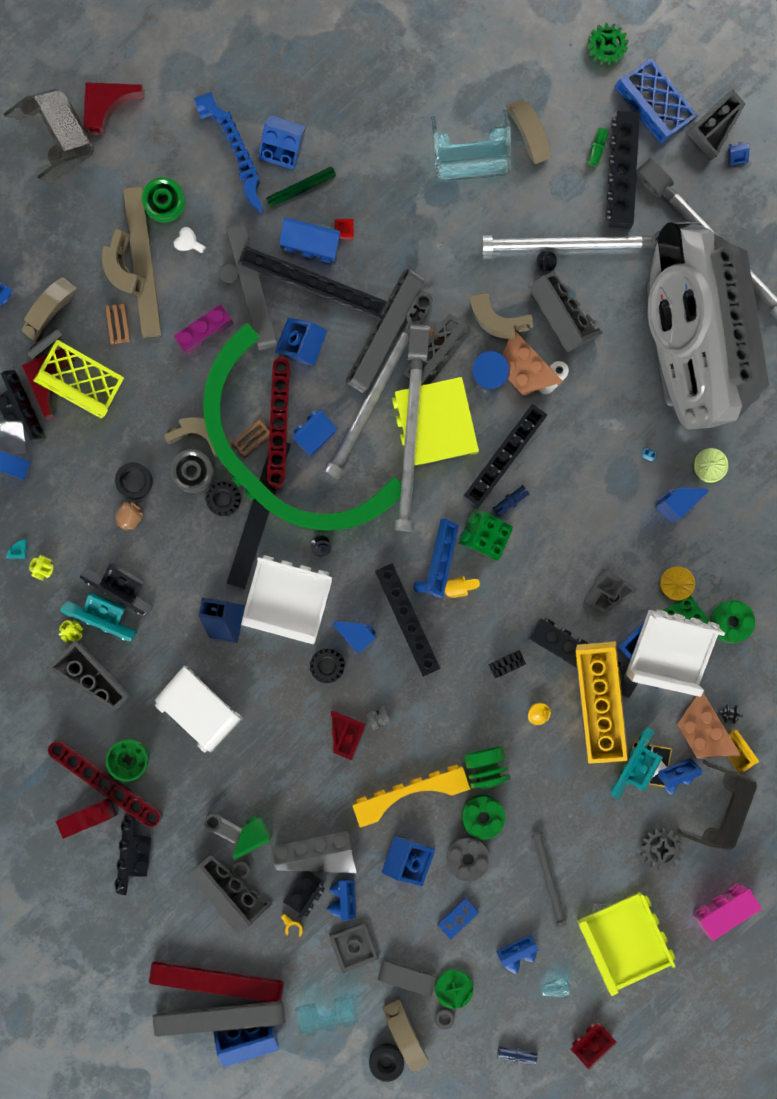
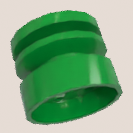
(487, 767)
(121, 769)

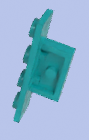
(101, 614)
(640, 767)

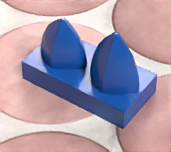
(679, 773)
(346, 906)
(511, 954)

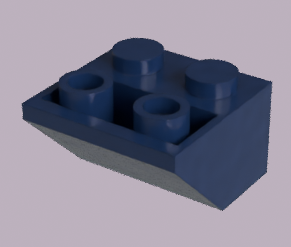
(221, 619)

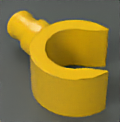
(288, 922)

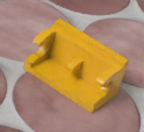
(747, 757)

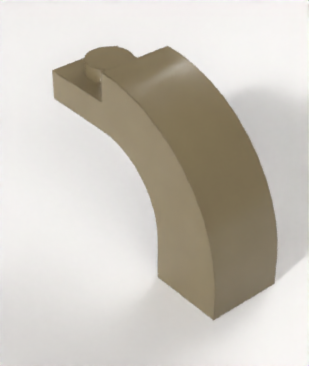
(531, 130)
(115, 268)
(46, 306)
(494, 323)
(190, 427)
(405, 1036)

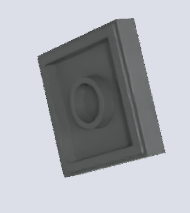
(44, 342)
(354, 946)

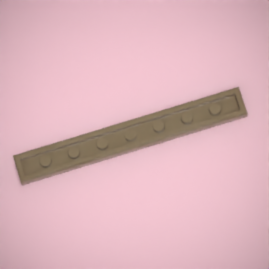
(142, 261)

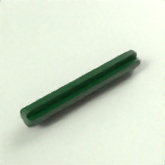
(301, 186)

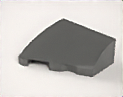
(608, 591)

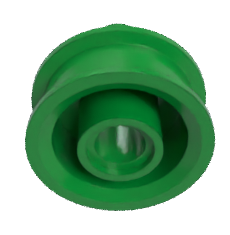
(154, 191)
(743, 615)
(486, 829)

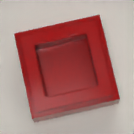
(346, 228)

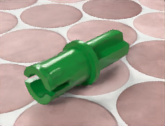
(598, 147)

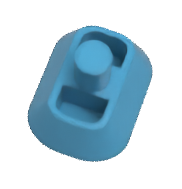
(649, 454)

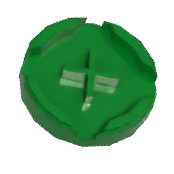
(454, 988)

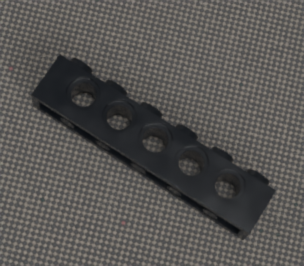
(628, 121)
(504, 456)
(407, 620)
(539, 636)

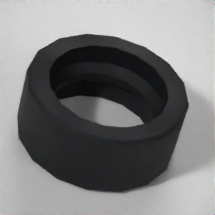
(119, 480)

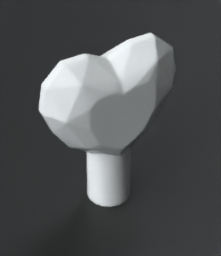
(187, 241)

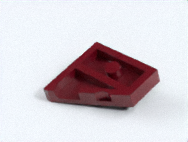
(346, 735)

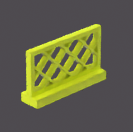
(72, 394)

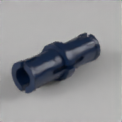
(510, 501)
(517, 1055)

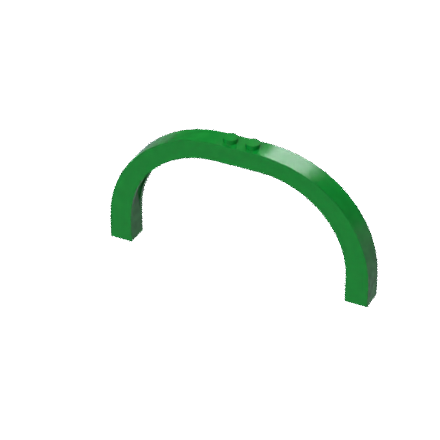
(216, 379)

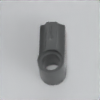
(224, 829)

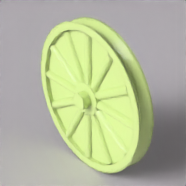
(711, 465)

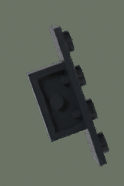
(16, 406)
(119, 585)
(133, 855)

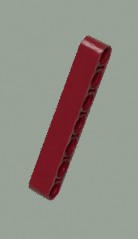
(278, 414)
(95, 782)
(216, 982)

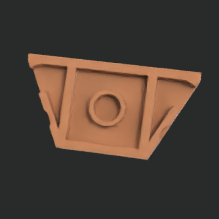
(527, 368)
(705, 731)

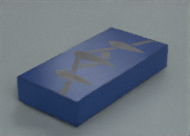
(458, 918)

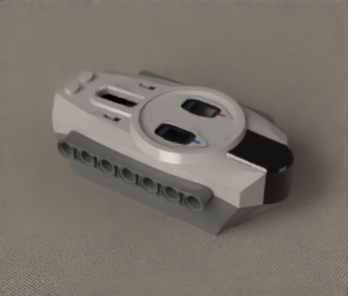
(705, 326)

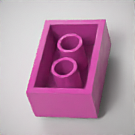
(726, 911)

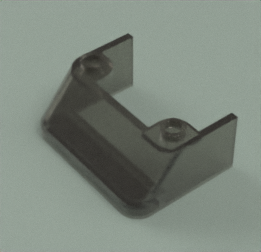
(71, 138)
(736, 812)

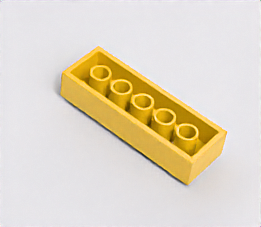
(602, 702)

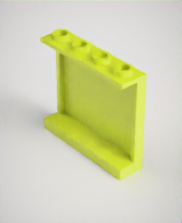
(443, 421)
(626, 942)

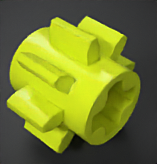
(41, 567)
(70, 631)

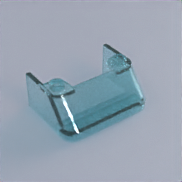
(474, 158)

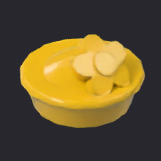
(539, 713)

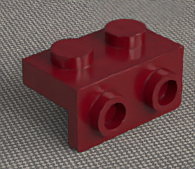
(593, 1045)

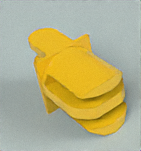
(459, 587)

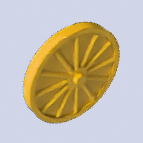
(677, 583)

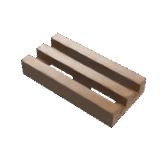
(115, 308)
(253, 437)

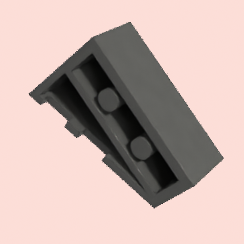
(714, 126)

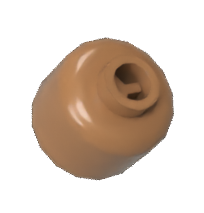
(129, 515)

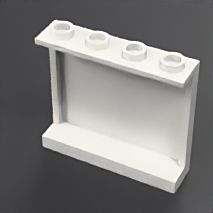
(287, 599)
(673, 652)

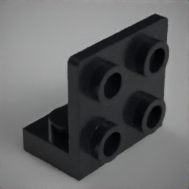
(304, 892)

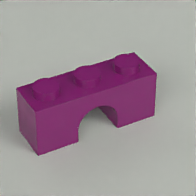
(210, 323)

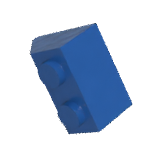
(301, 341)
(356, 634)
(408, 861)

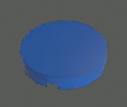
(491, 369)

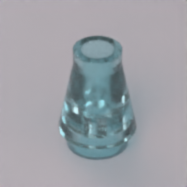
(556, 988)

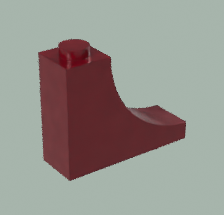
(103, 100)
(42, 394)
(86, 818)

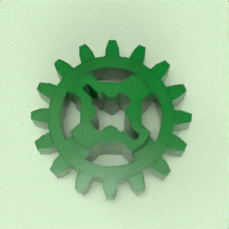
(609, 52)

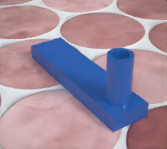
(440, 560)

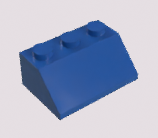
(309, 240)
(678, 502)
(244, 1044)

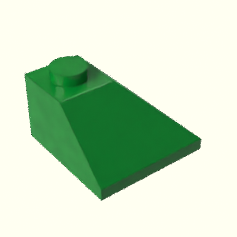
(252, 836)

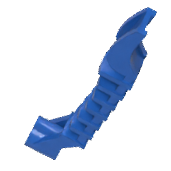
(207, 107)

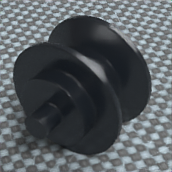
(546, 261)
(320, 545)
(730, 713)

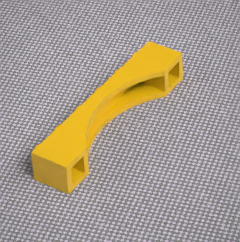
(448, 782)

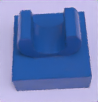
(738, 154)

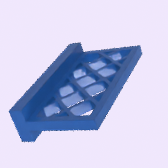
(647, 114)

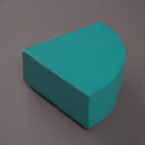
(18, 550)

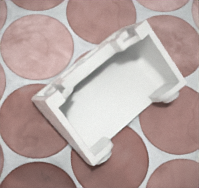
(197, 709)

